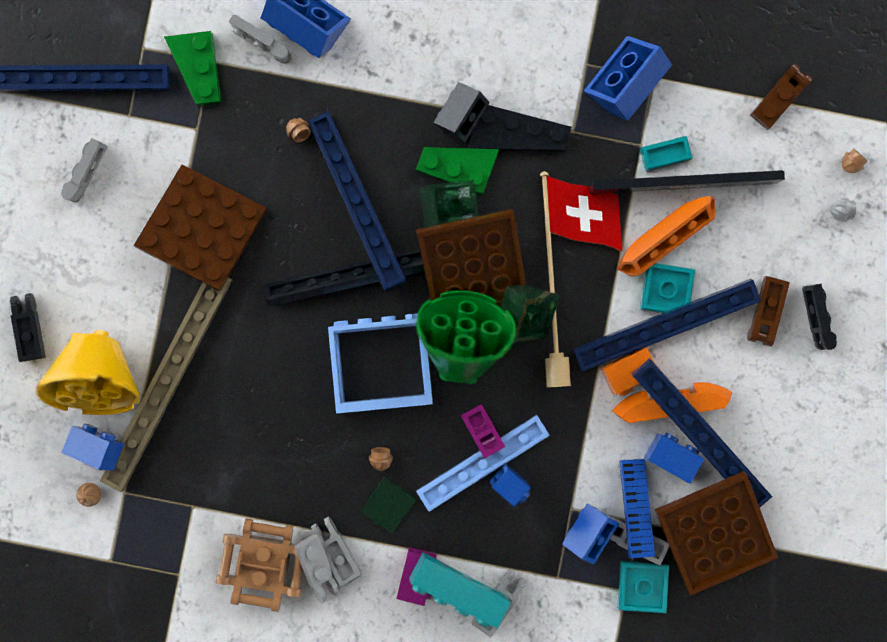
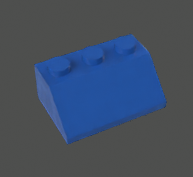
(307, 22)
(628, 77)

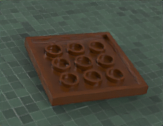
(200, 227)
(473, 255)
(716, 533)

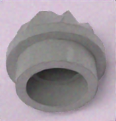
(843, 210)

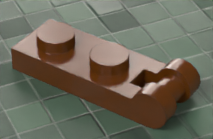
(780, 97)
(769, 310)

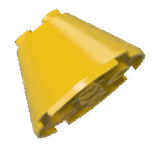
(90, 377)

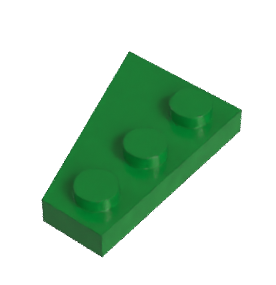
(197, 64)
(458, 164)

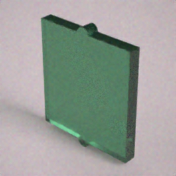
(388, 505)

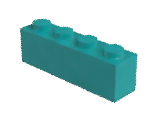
(459, 590)

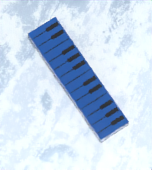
(636, 508)

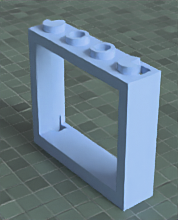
(380, 403)

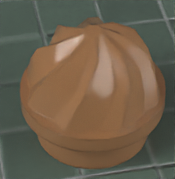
(298, 130)
(853, 161)
(380, 458)
(88, 494)

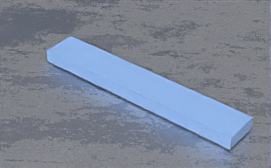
(477, 467)

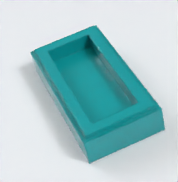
(666, 153)

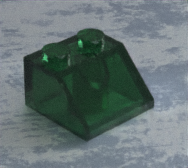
(448, 202)
(531, 311)

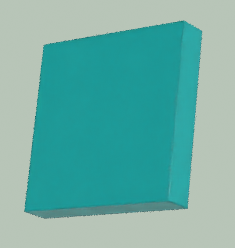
(666, 287)
(643, 587)

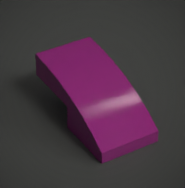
(483, 431)

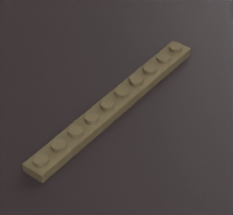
(165, 383)

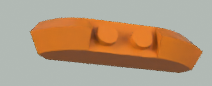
(667, 235)
(703, 398)

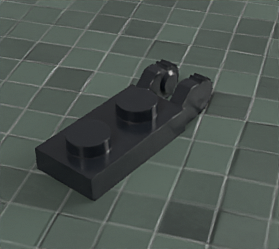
(818, 317)
(27, 329)

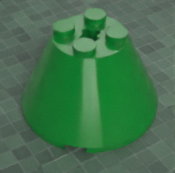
(464, 334)

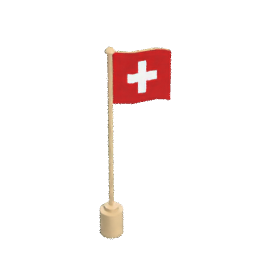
(582, 218)

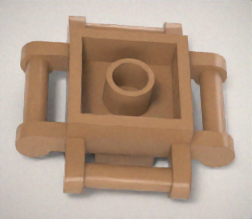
(261, 565)

